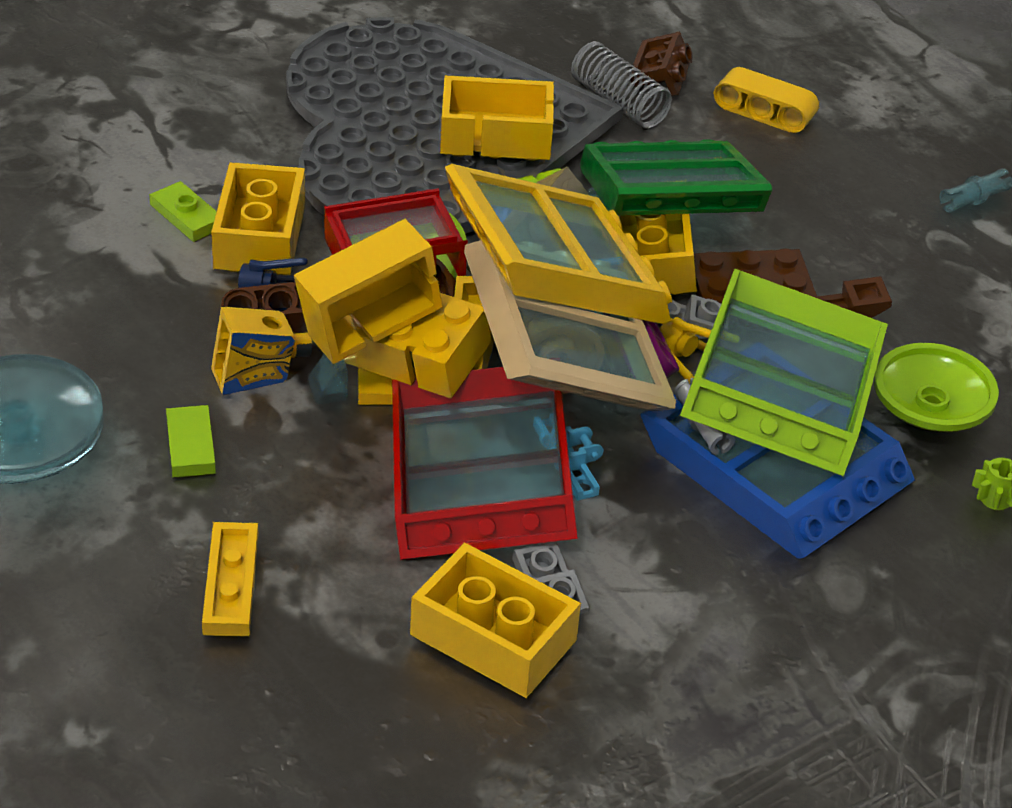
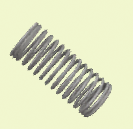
(601, 68)

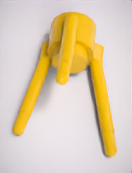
(683, 341)

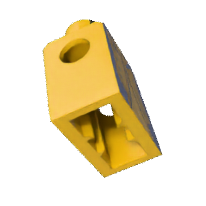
(255, 349)

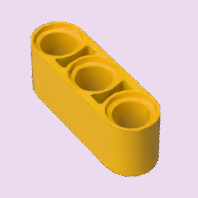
(766, 99)

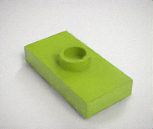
(184, 210)

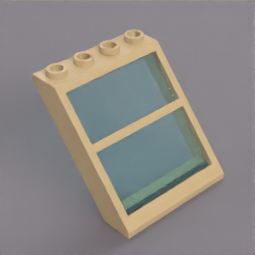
(569, 345)

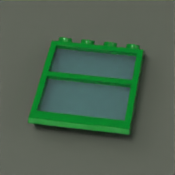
(674, 178)

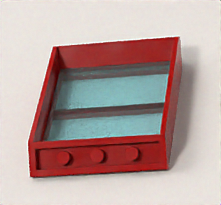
(480, 466)

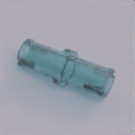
(975, 190)

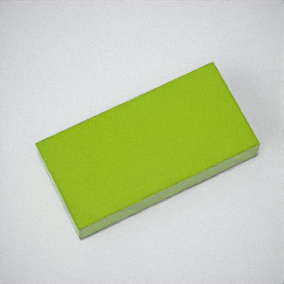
(190, 441)

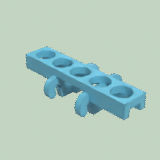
(578, 460)

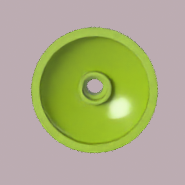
(936, 387)

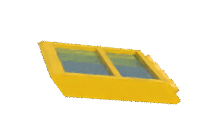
(559, 245)

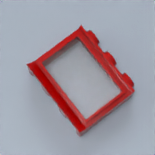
(424, 210)

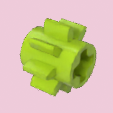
(995, 483)

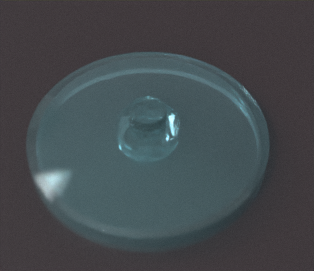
(46, 417)

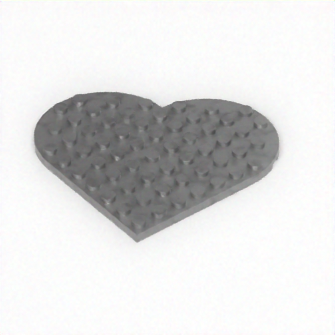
(380, 103)

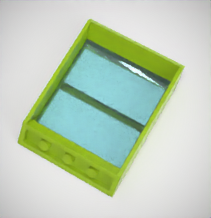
(786, 372)

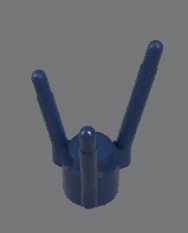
(259, 272)

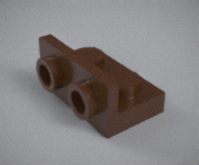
(664, 59)

